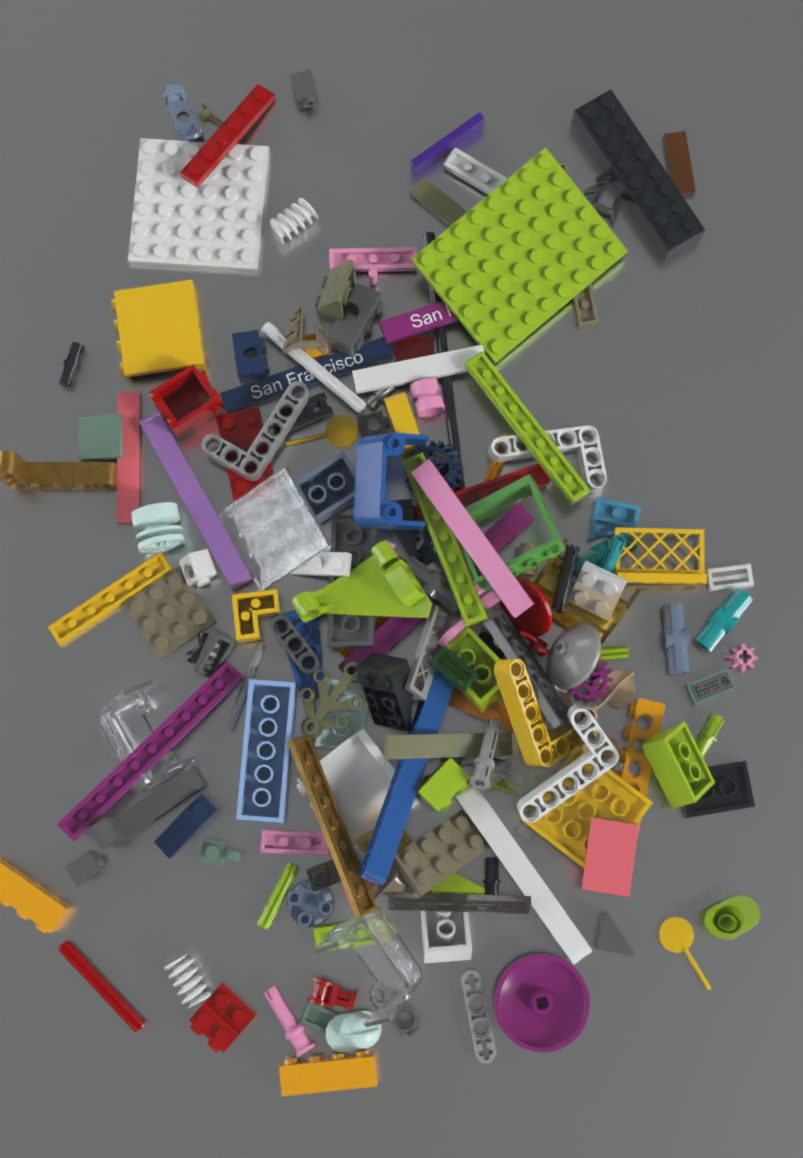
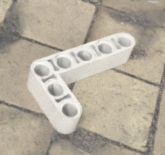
(576, 444)
(572, 770)

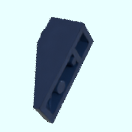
(187, 825)

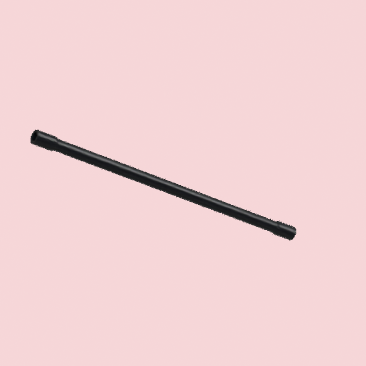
(446, 381)

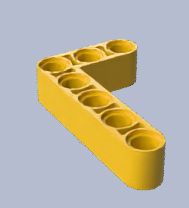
(535, 743)

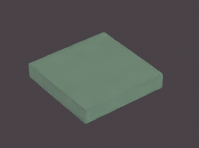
(101, 437)

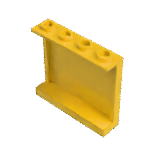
(158, 328)

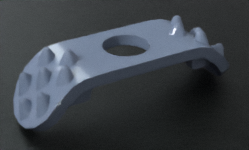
(176, 102)

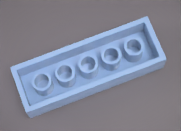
(266, 751)

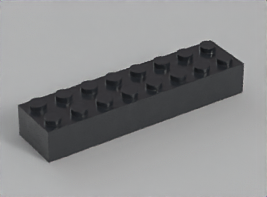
(637, 175)

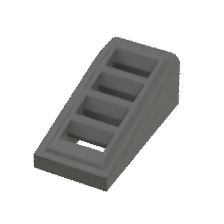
(207, 650)

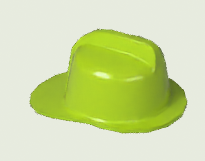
(732, 917)

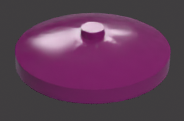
(542, 1002)

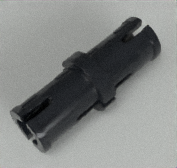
(71, 365)

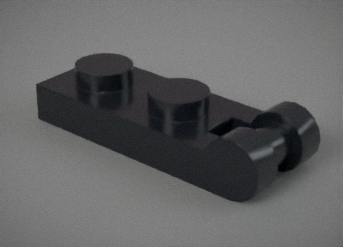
(307, 414)

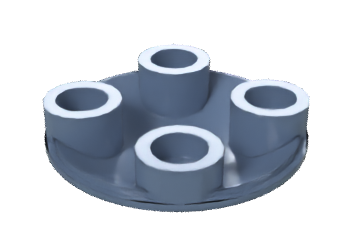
(309, 907)

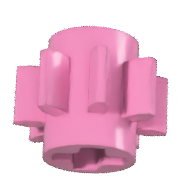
(739, 662)

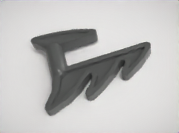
(594, 199)

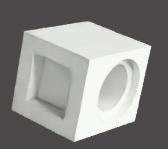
(198, 568)

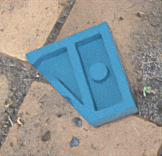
(612, 514)

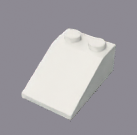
(445, 936)

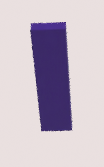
(447, 144)

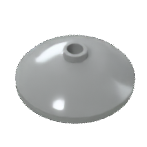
(573, 656)

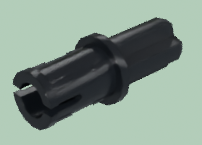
(491, 876)

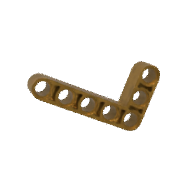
(21, 474)

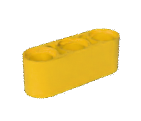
(402, 418)

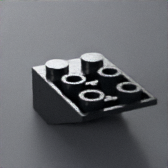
(384, 691)

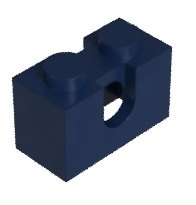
(247, 343)

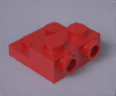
(222, 1018)

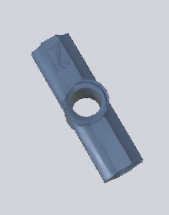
(675, 638)

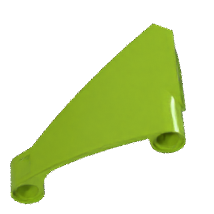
(375, 588)

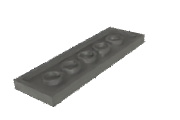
(351, 630)
(514, 647)

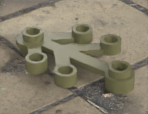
(328, 703)

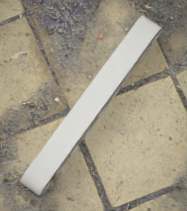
(523, 874)

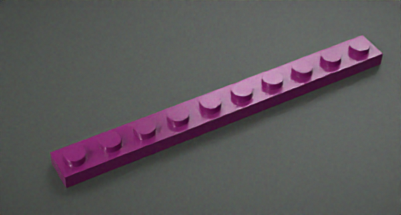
(150, 752)

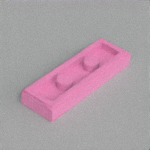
(293, 842)

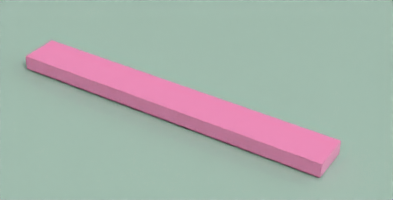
(472, 538)

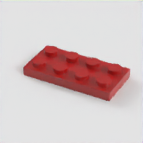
(241, 430)

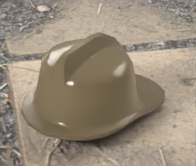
(394, 883)

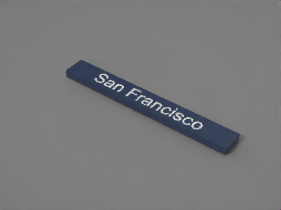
(276, 384)

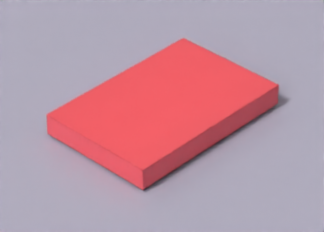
(610, 857)

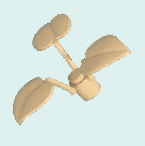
(619, 696)

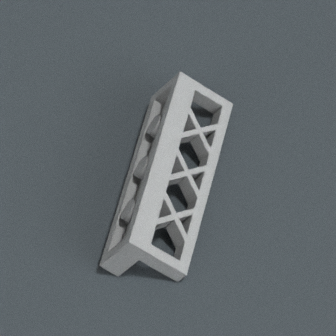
(421, 671)

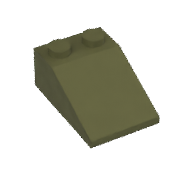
(336, 292)

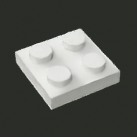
(597, 590)

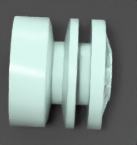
(157, 527)

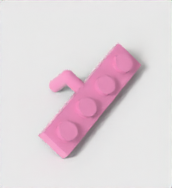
(375, 259)

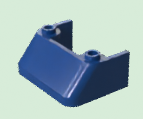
(370, 506)

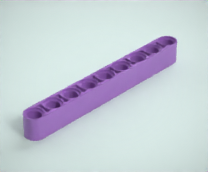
(196, 500)

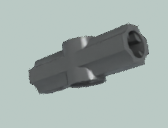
(433, 584)

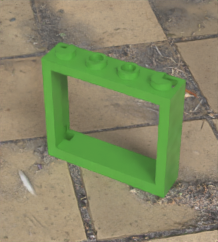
(501, 500)

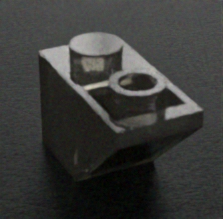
(323, 875)

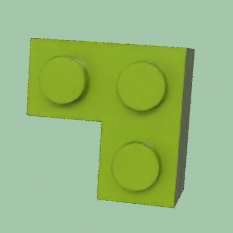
(439, 787)

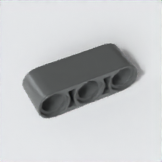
(292, 634)

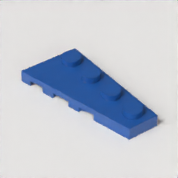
(311, 634)

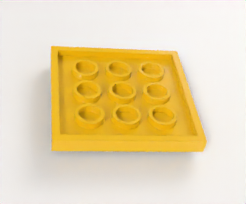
(603, 798)

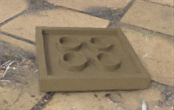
(169, 613)

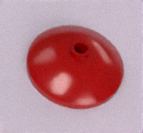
(538, 617)

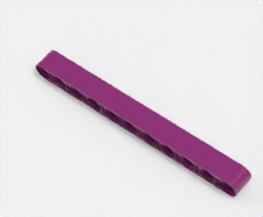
(397, 628)

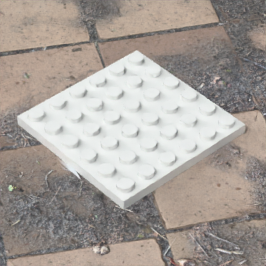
(199, 226)

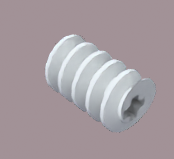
(292, 219)
(187, 981)

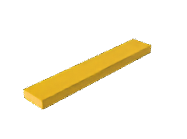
(109, 599)

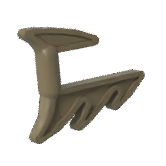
(296, 329)

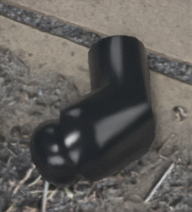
(193, 655)

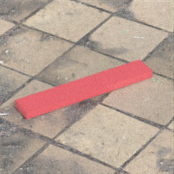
(130, 465)

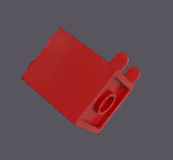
(180, 404)

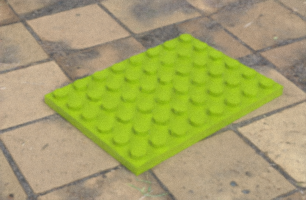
(519, 255)

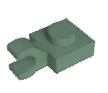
(216, 852)

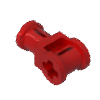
(330, 994)

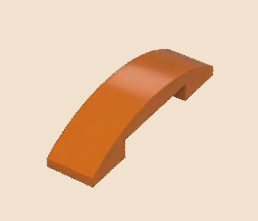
(495, 711)

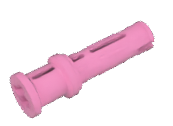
(293, 1031)

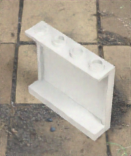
(357, 781)

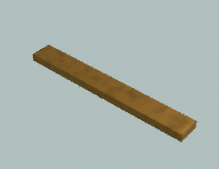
(332, 826)

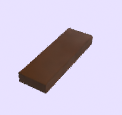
(679, 162)

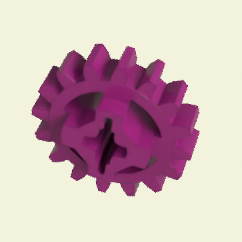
(593, 692)

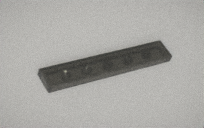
(460, 903)

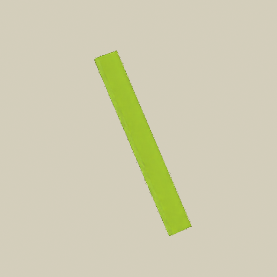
(527, 428)
(447, 550)

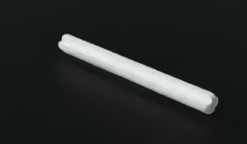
(315, 369)

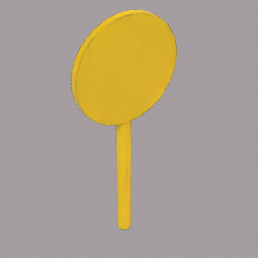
(340, 432)
(677, 936)

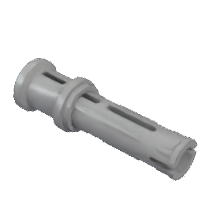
(484, 763)

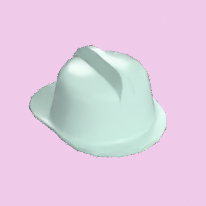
(349, 1034)

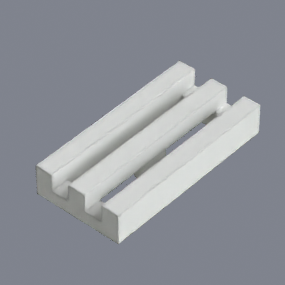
(711, 588)

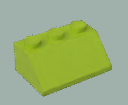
(678, 765)

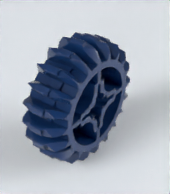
(451, 465)

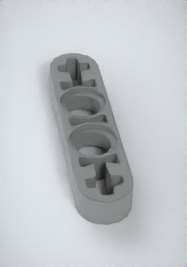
(476, 1016)

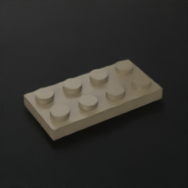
(440, 853)

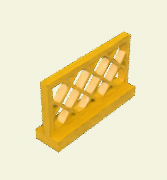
(663, 575)

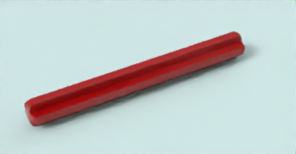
(101, 986)

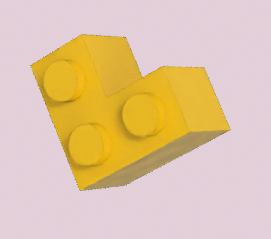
(249, 609)

